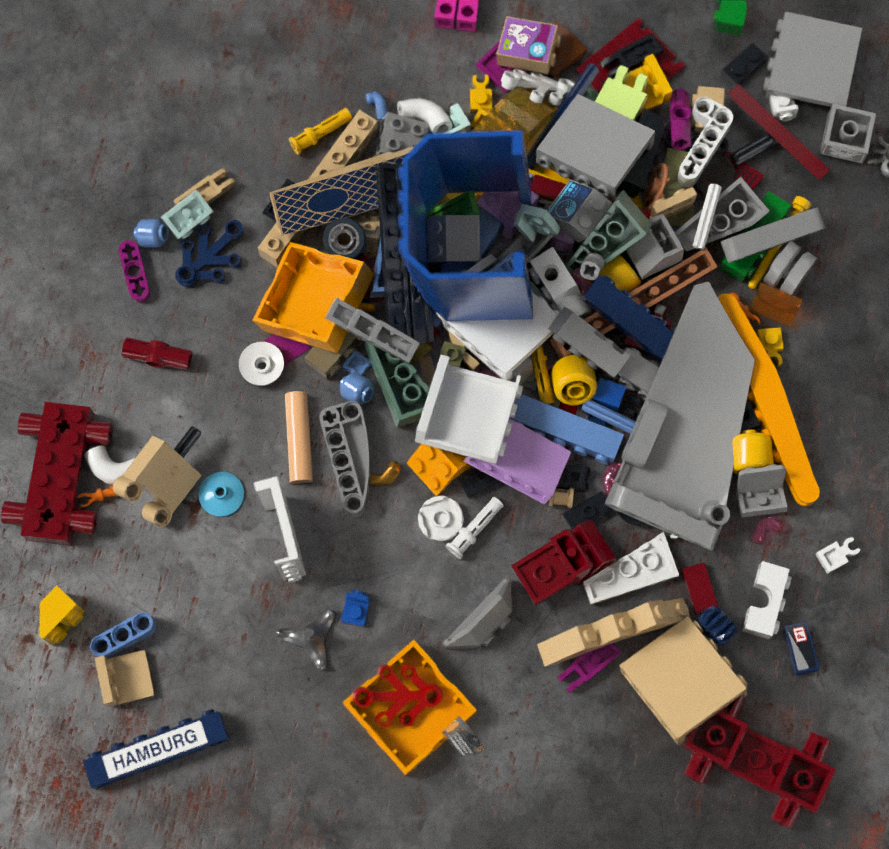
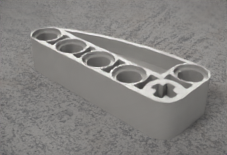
(353, 448)

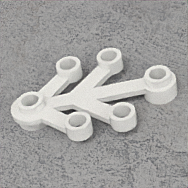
(542, 83)

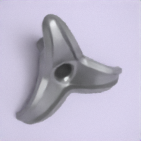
(311, 637)

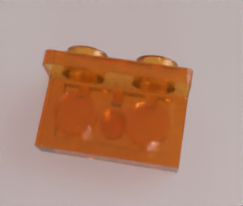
(775, 304)

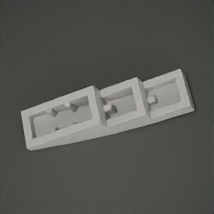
(371, 330)

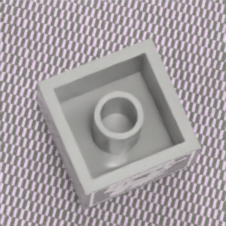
(847, 133)

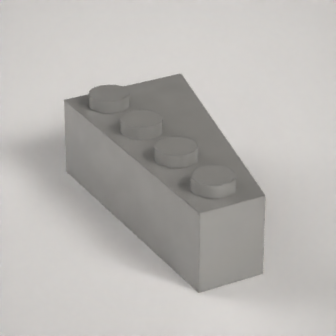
(636, 373)

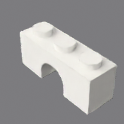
(772, 581)

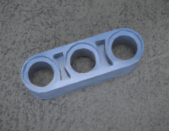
(135, 635)

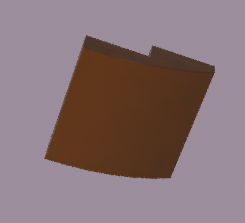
(568, 52)

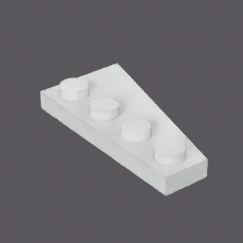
(639, 569)

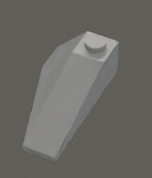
(735, 210)

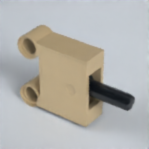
(162, 475)

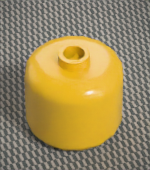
(621, 274)
(573, 380)
(752, 450)

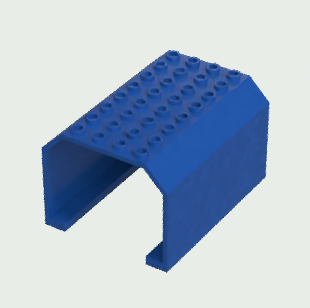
(457, 165)

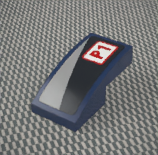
(801, 648)

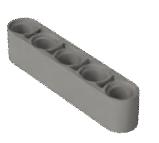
(773, 235)

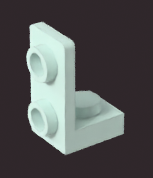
(458, 120)

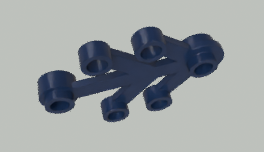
(207, 256)

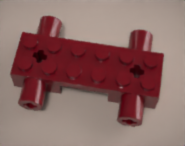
(57, 473)
(761, 762)

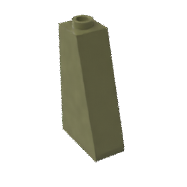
(674, 160)

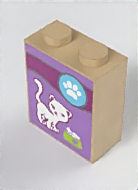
(528, 45)

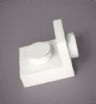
(783, 107)

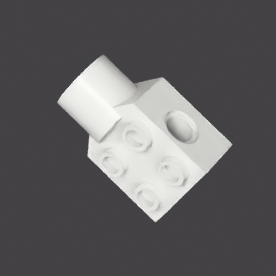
(563, 290)

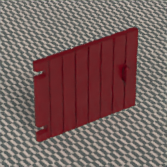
(624, 38)

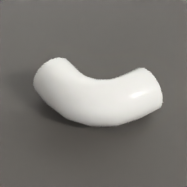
(426, 111)
(103, 466)

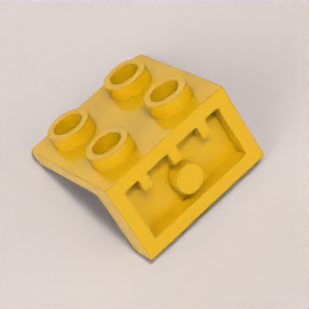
(658, 89)

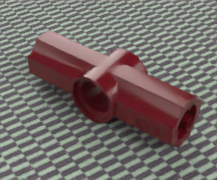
(157, 354)

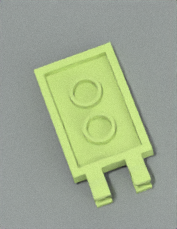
(622, 98)

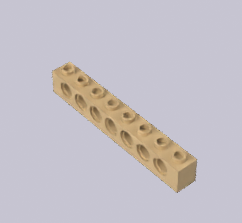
(343, 153)

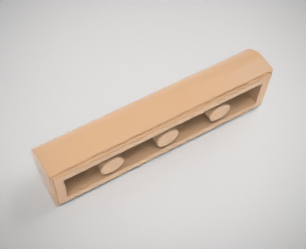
(298, 437)

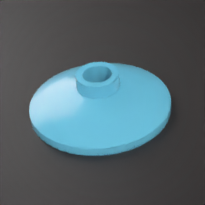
(228, 502)

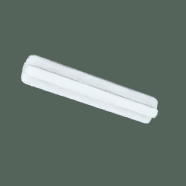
(706, 216)

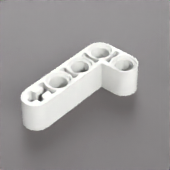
(702, 145)

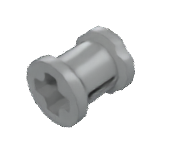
(592, 266)

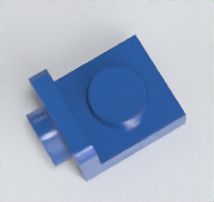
(356, 608)

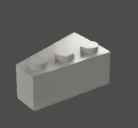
(588, 342)

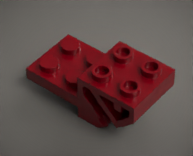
(564, 560)

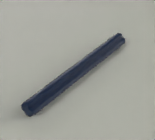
(579, 88)

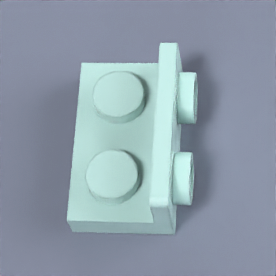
(187, 215)
(532, 220)

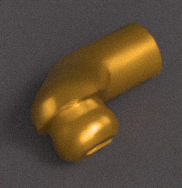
(388, 476)

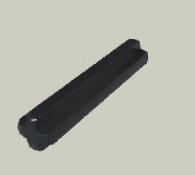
(752, 148)

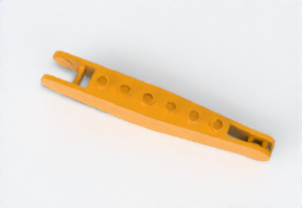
(773, 410)

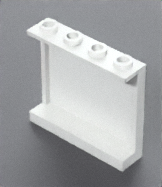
(505, 342)
(468, 412)
(272, 498)

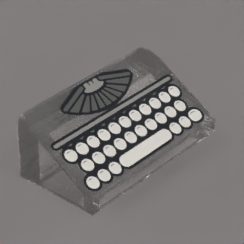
(463, 738)

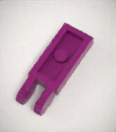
(590, 664)

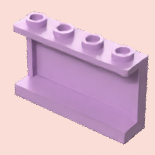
(528, 464)

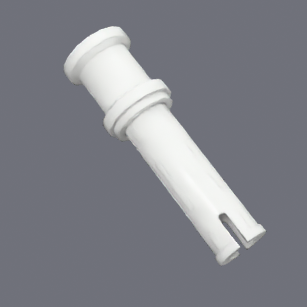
(468, 535)

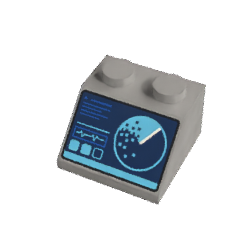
(578, 209)

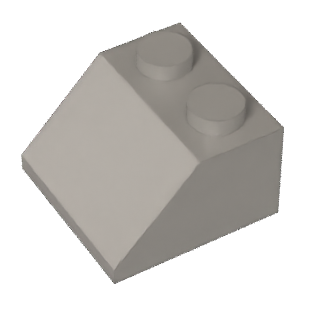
(453, 238)

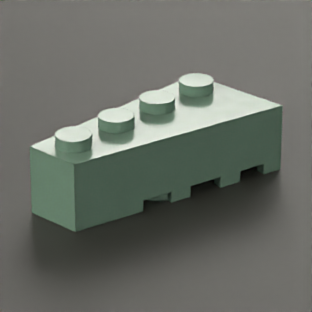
(613, 234)
(399, 384)

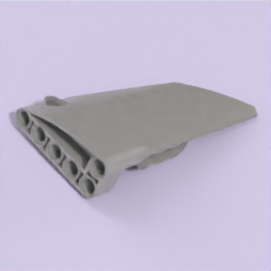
(682, 444)

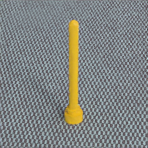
(798, 206)

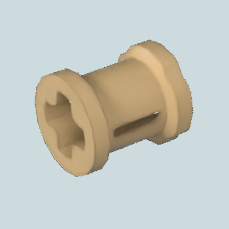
(562, 497)

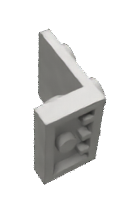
(399, 133)

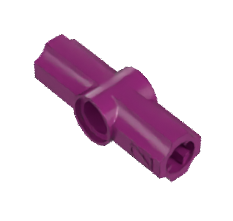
(680, 119)

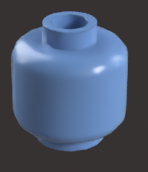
(151, 233)
(356, 388)

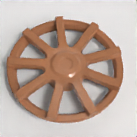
(656, 186)

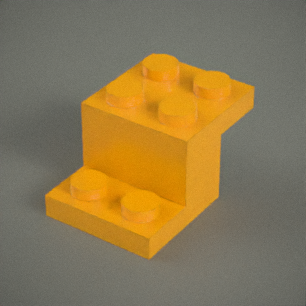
(437, 467)

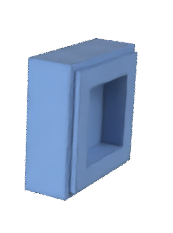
(357, 363)

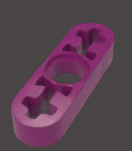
(129, 279)

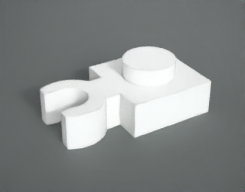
(835, 556)

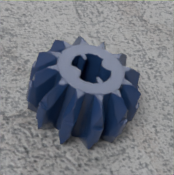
(717, 625)

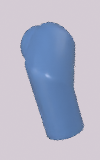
(380, 103)

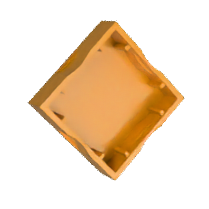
(304, 291)
(415, 743)

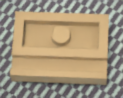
(677, 203)

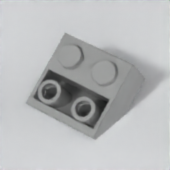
(656, 249)

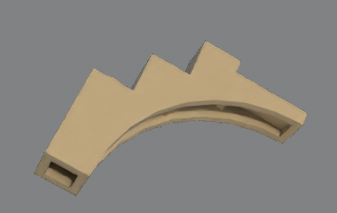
(612, 629)

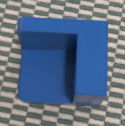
(609, 394)

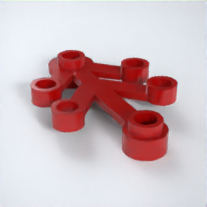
(401, 696)

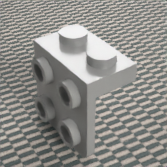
(761, 491)

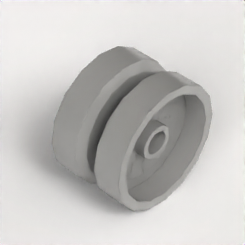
(787, 267)

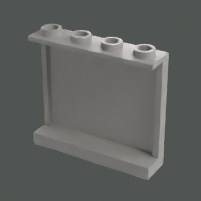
(812, 60)
(594, 145)

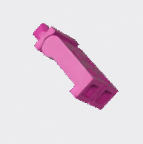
(466, 15)

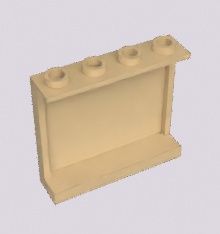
(683, 678)

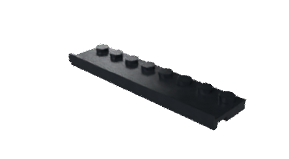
(403, 304)

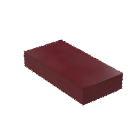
(699, 587)

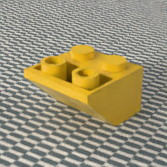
(57, 615)

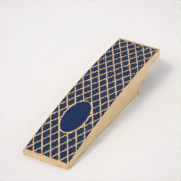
(331, 195)

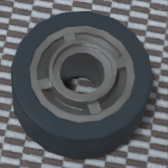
(336, 229)

